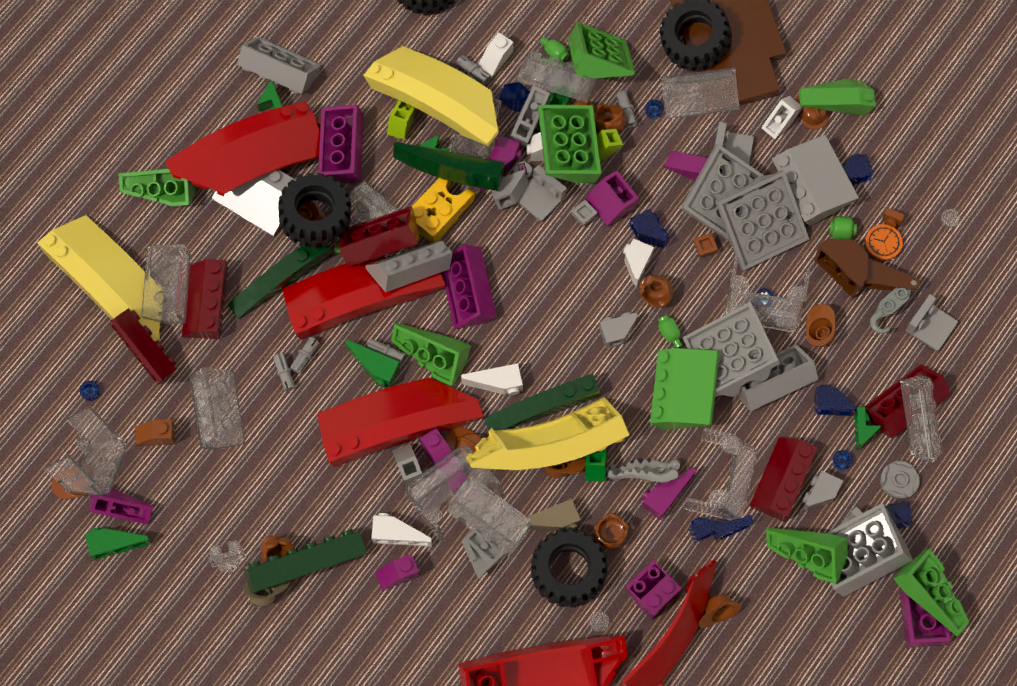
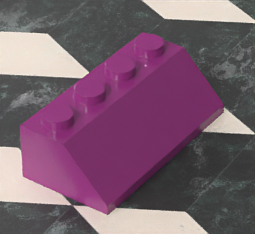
(341, 143)
(468, 288)

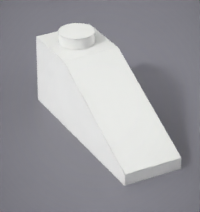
(498, 380)
(393, 531)

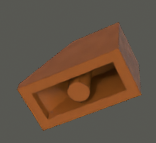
(155, 433)

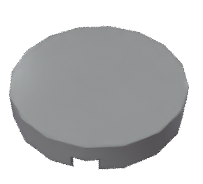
(899, 480)

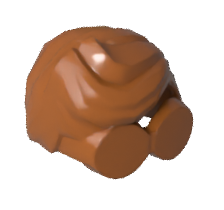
(612, 119)
(656, 290)
(610, 531)
(275, 545)

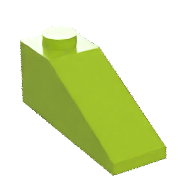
(401, 120)

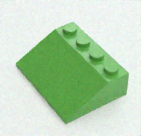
(599, 53)
(570, 142)
(684, 388)

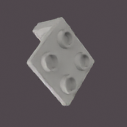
(736, 143)
(542, 194)
(931, 324)

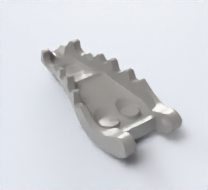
(646, 471)

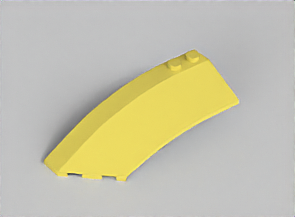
(436, 91)
(98, 268)
(552, 441)

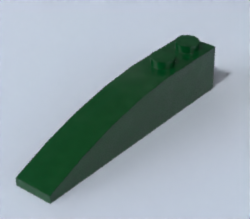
(451, 166)
(278, 277)
(545, 404)

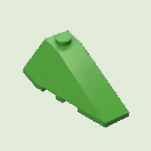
(839, 96)
(158, 187)
(437, 353)
(816, 551)
(928, 586)

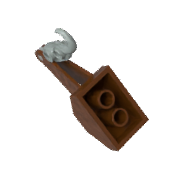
(853, 270)

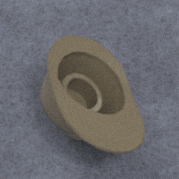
(265, 596)

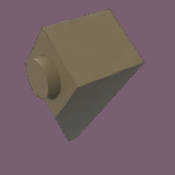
(556, 517)

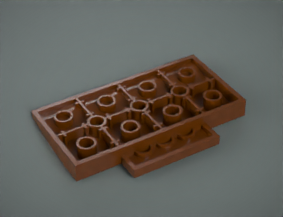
(752, 46)

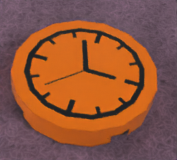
(883, 242)

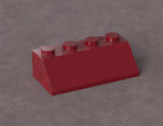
(379, 237)
(205, 299)
(142, 345)
(888, 407)
(783, 477)

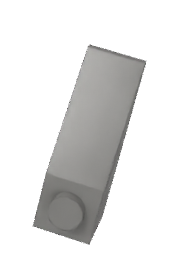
(528, 116)

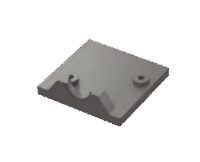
(713, 185)
(761, 223)
(742, 349)

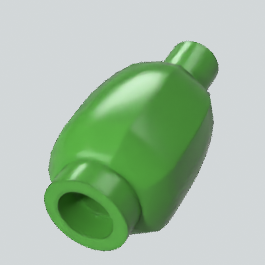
(555, 49)
(670, 330)

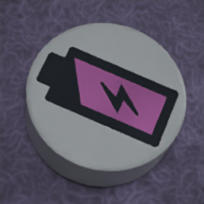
(524, 166)

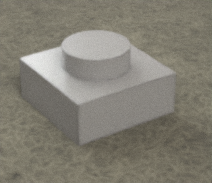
(584, 213)

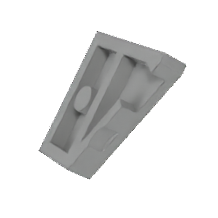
(481, 553)

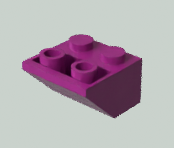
(612, 198)
(653, 590)

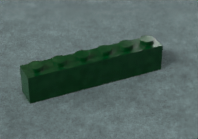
(305, 561)

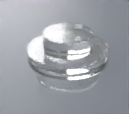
(950, 218)
(599, 621)

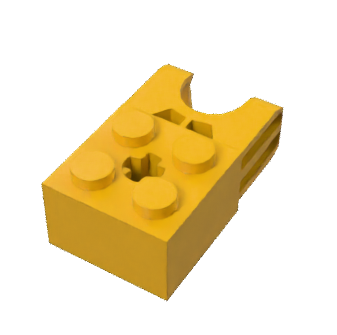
(443, 206)

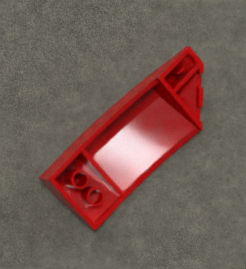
(249, 149)
(345, 295)
(393, 418)
(673, 644)
(552, 664)

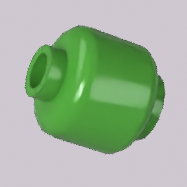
(842, 228)

